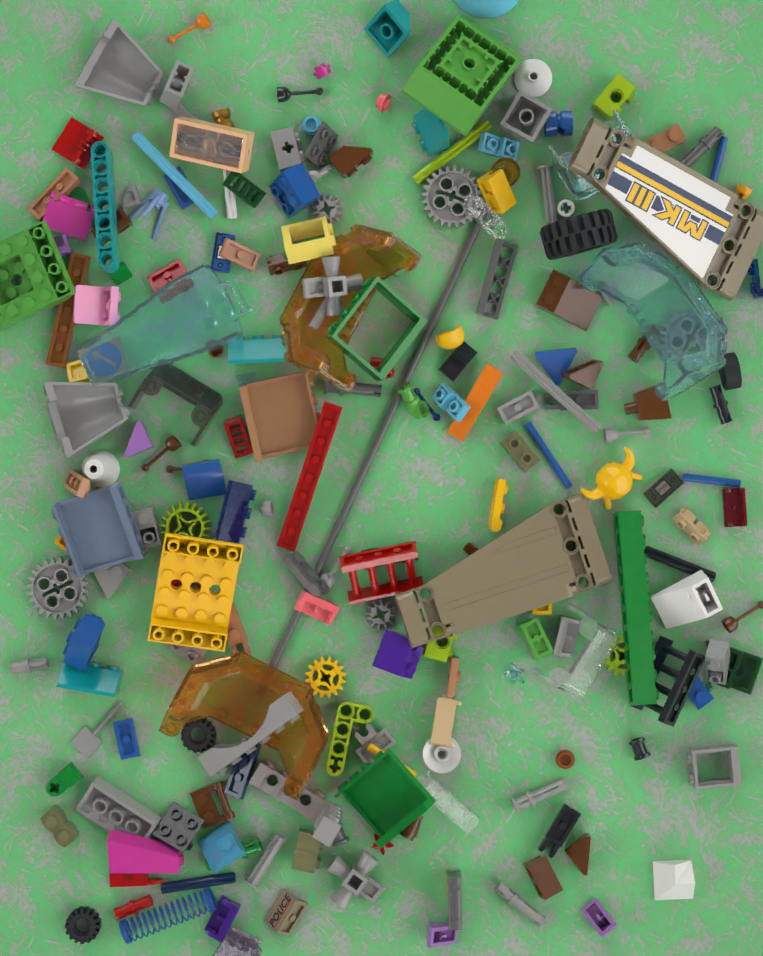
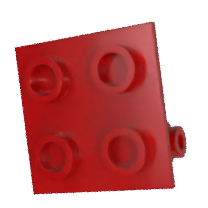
(76, 143)

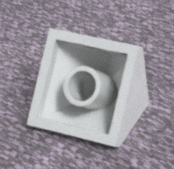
(673, 879)

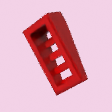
(234, 420)

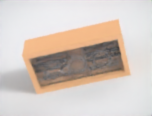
(211, 144)

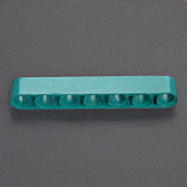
(109, 214)

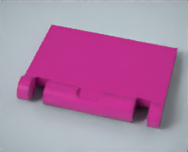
(68, 216)

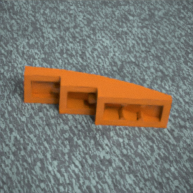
(476, 399)

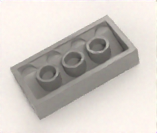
(116, 810)

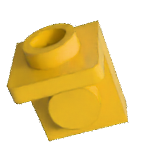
(77, 372)

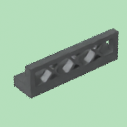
(490, 276)

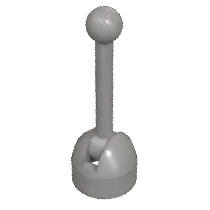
(610, 435)
(329, 576)

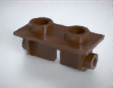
(278, 265)

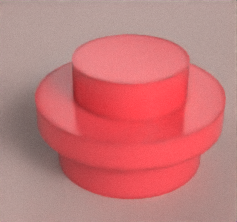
(383, 102)

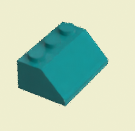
(256, 350)
(94, 680)

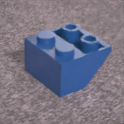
(294, 190)

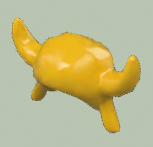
(614, 480)

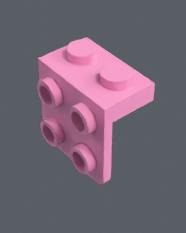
(96, 305)

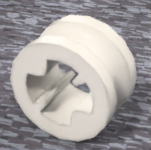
(569, 204)

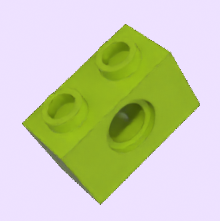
(617, 86)
(439, 652)

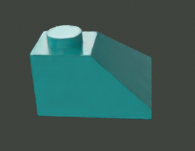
(389, 27)

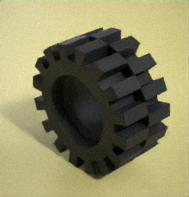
(198, 746)
(88, 914)

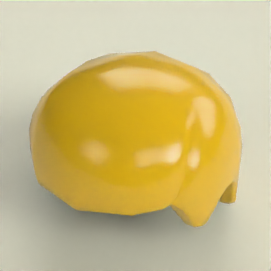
(451, 339)

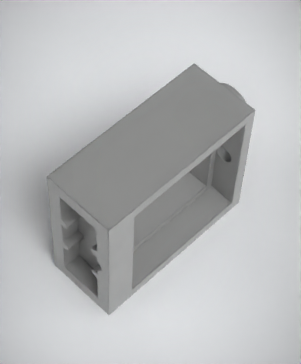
(734, 767)

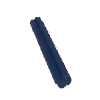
(198, 882)

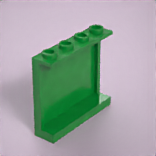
(386, 795)

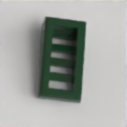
(256, 199)

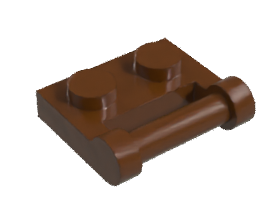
(206, 805)

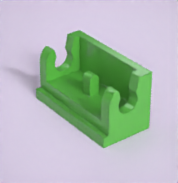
(535, 638)

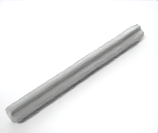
(555, 391)

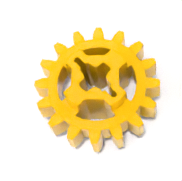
(318, 681)

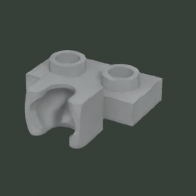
(381, 739)

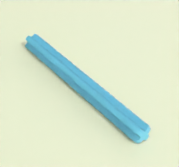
(174, 175)

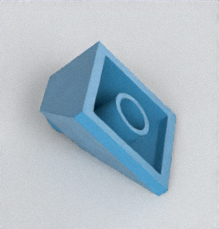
(221, 847)

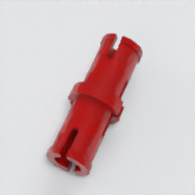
(133, 907)

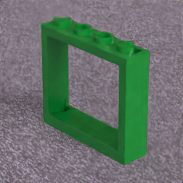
(402, 343)

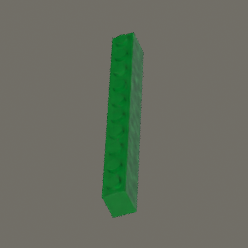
(635, 608)

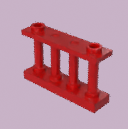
(378, 557)

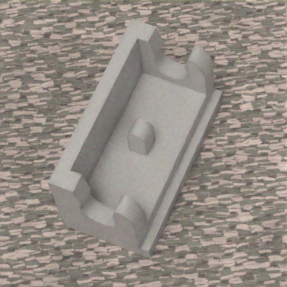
(566, 636)

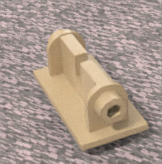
(697, 532)

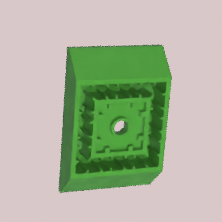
(453, 90)
(42, 271)

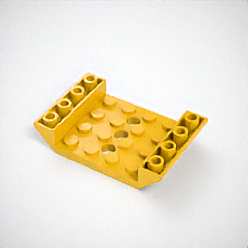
(191, 615)

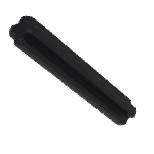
(677, 563)

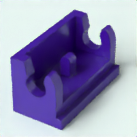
(222, 918)

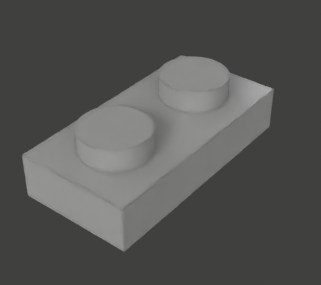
(517, 407)

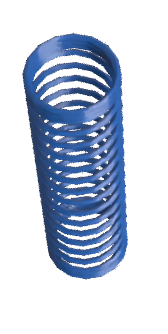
(126, 930)

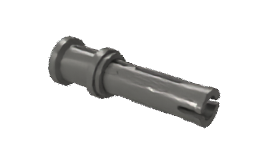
(358, 389)

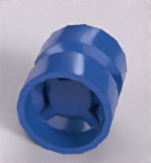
(559, 123)

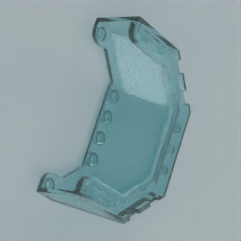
(667, 311)

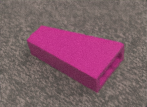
(141, 855)

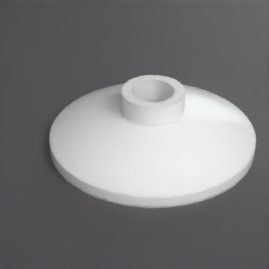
(529, 86)
(445, 764)

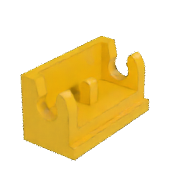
(496, 191)

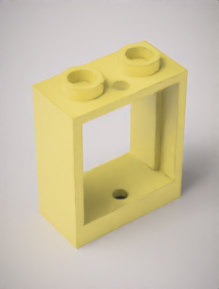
(309, 249)

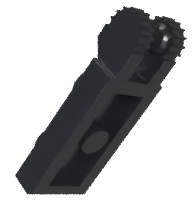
(560, 829)

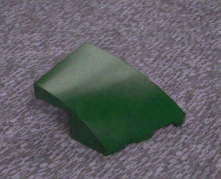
(742, 670)

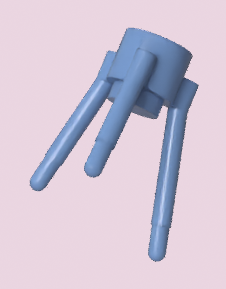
(157, 200)

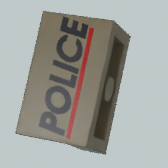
(285, 913)

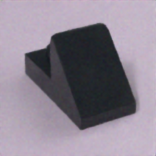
(457, 361)

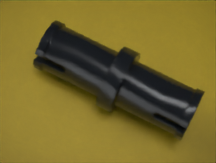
(720, 404)

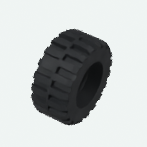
(578, 234)

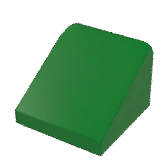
(122, 274)

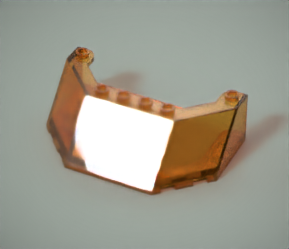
(360, 251)
(239, 695)

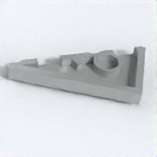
(111, 577)

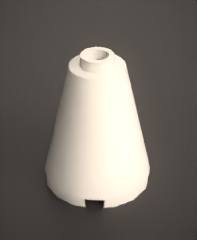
(107, 468)

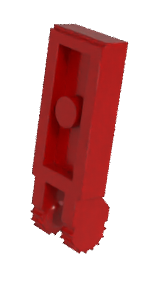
(132, 879)

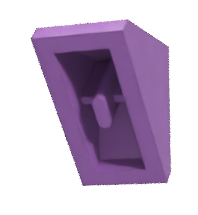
(139, 440)
(599, 917)
(440, 935)

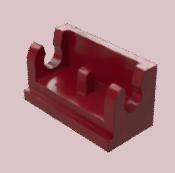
(734, 507)

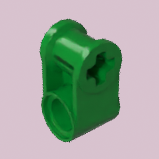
(65, 778)

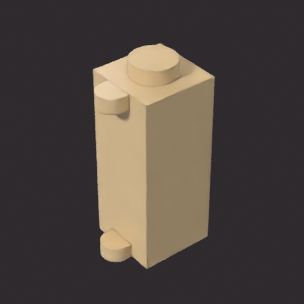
(443, 721)

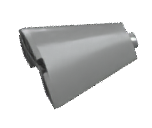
(120, 68)
(83, 412)

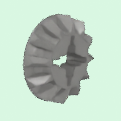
(332, 201)
(383, 605)

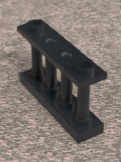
(683, 683)

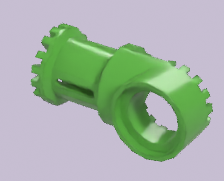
(413, 401)

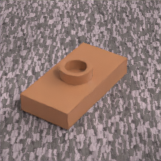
(239, 254)
(453, 677)

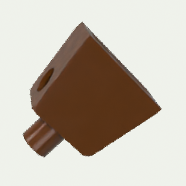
(648, 406)

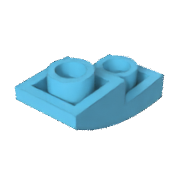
(498, 146)
(451, 402)

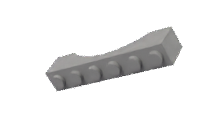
(279, 713)

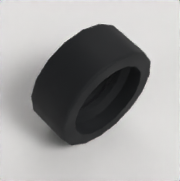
(731, 373)

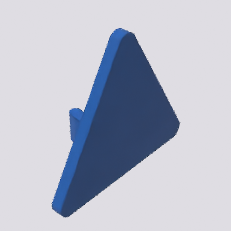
(556, 362)

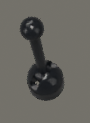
(284, 93)

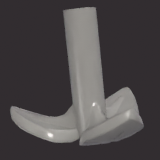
(315, 175)

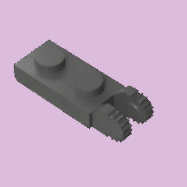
(584, 398)
(306, 574)

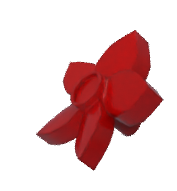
(383, 849)

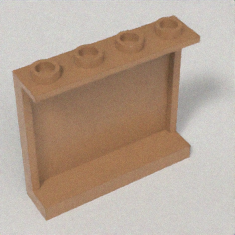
(280, 414)

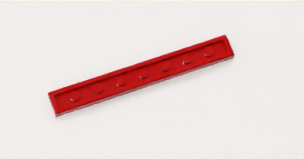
(309, 476)

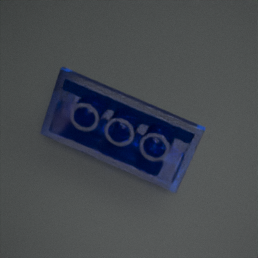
(235, 512)

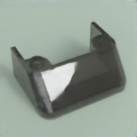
(206, 400)

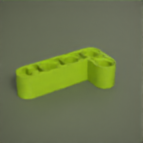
(343, 738)

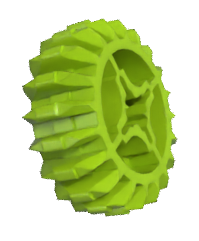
(176, 512)

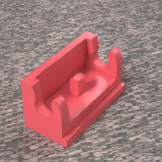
(316, 607)

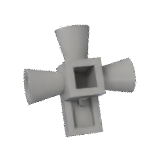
(331, 285)
(355, 879)

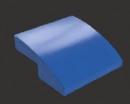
(204, 479)

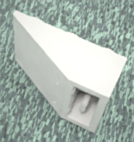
(687, 601)

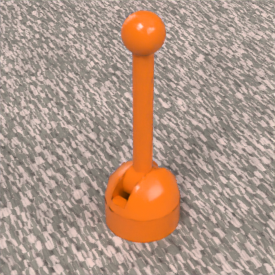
(201, 22)

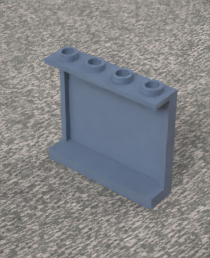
(99, 529)

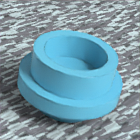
(310, 125)

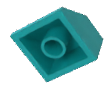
(432, 132)

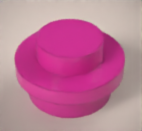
(321, 71)

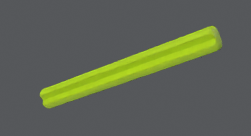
(451, 152)

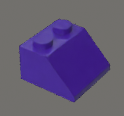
(397, 655)

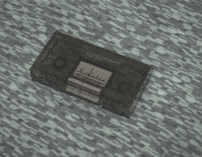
(663, 488)

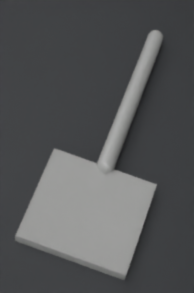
(86, 740)

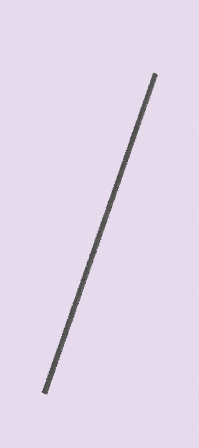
(382, 430)

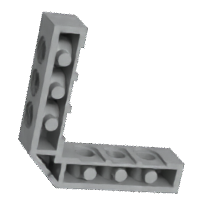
(322, 811)

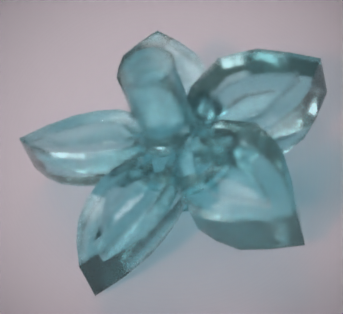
(514, 673)

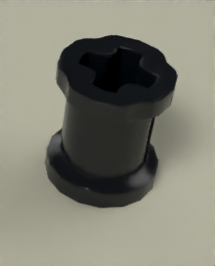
(639, 748)

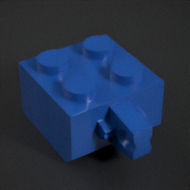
(83, 641)

